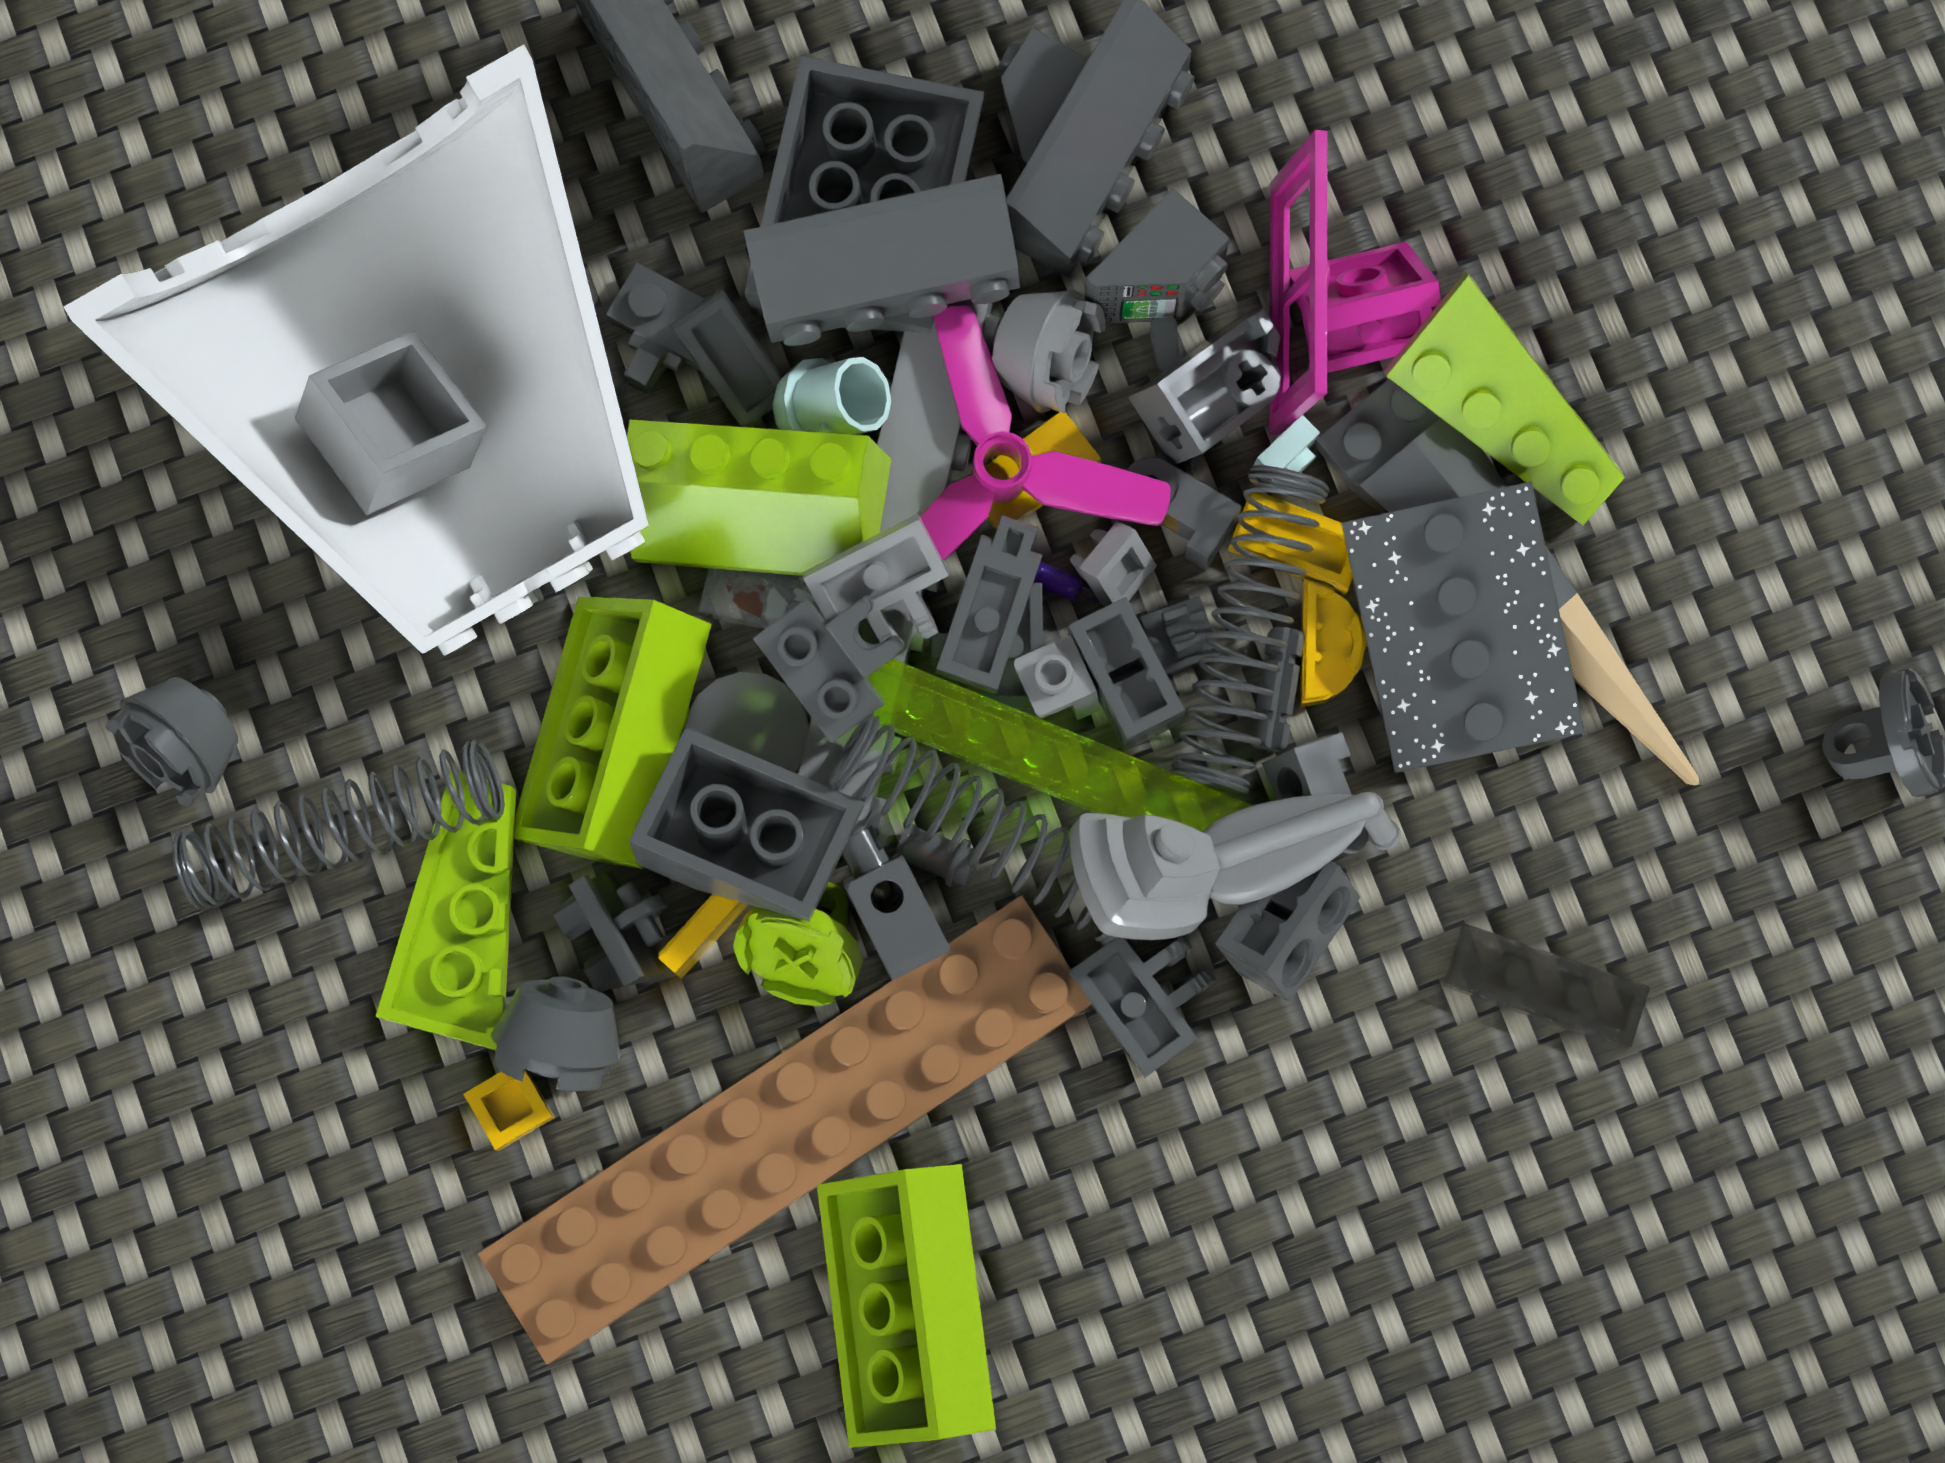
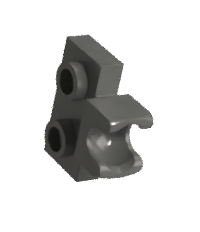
(828, 663)

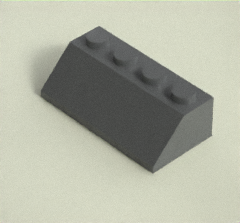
(1098, 138)
(884, 260)

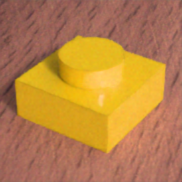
(508, 1108)

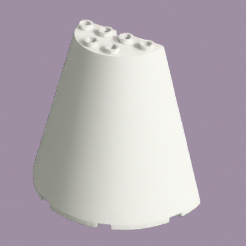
(480, 257)

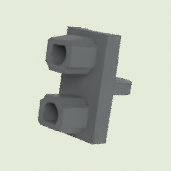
(622, 925)

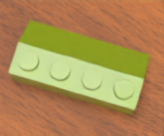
(754, 495)
(609, 726)
(906, 1306)

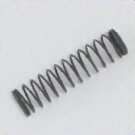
(1309, 490)
(863, 739)
(474, 757)

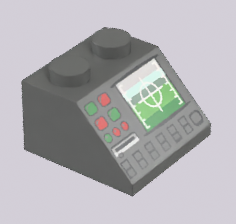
(1161, 266)

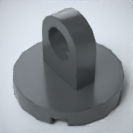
(1898, 737)

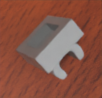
(1116, 564)

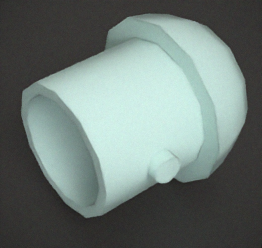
(832, 397)

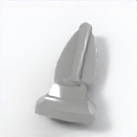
(1157, 875)

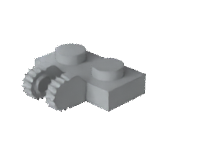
(885, 569)

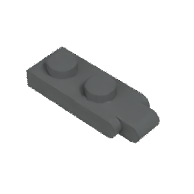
(991, 606)

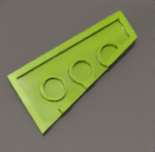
(1493, 392)
(456, 929)

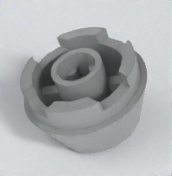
(1047, 347)

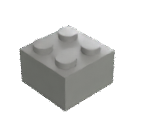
(390, 422)

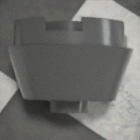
(176, 737)
(558, 1033)

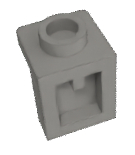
(1057, 679)

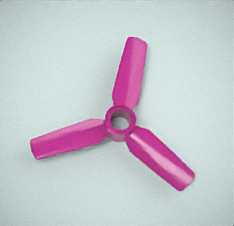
(1049, 477)

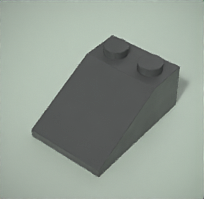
(743, 828)

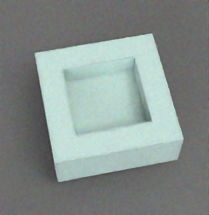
(1291, 447)

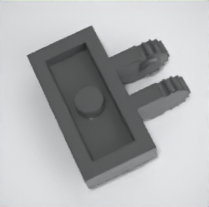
(1135, 1004)

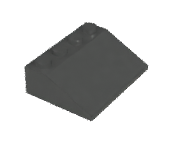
(677, 96)
(863, 140)

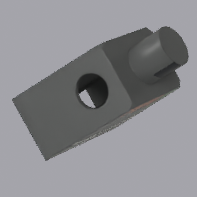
(906, 931)

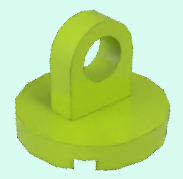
(802, 958)

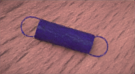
(1059, 582)

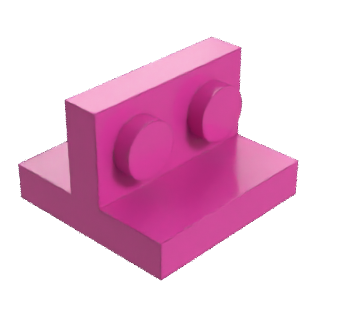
(1372, 304)

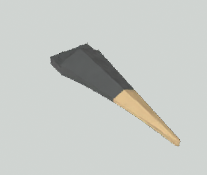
(1407, 457)

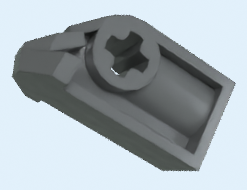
(1212, 387)

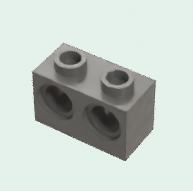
(1126, 674)
(1286, 933)

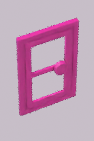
(1304, 168)

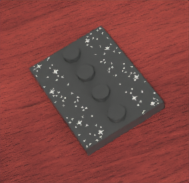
(1463, 627)

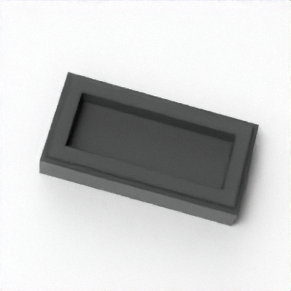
(729, 357)

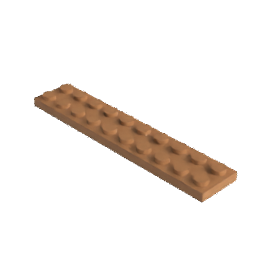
(783, 1130)

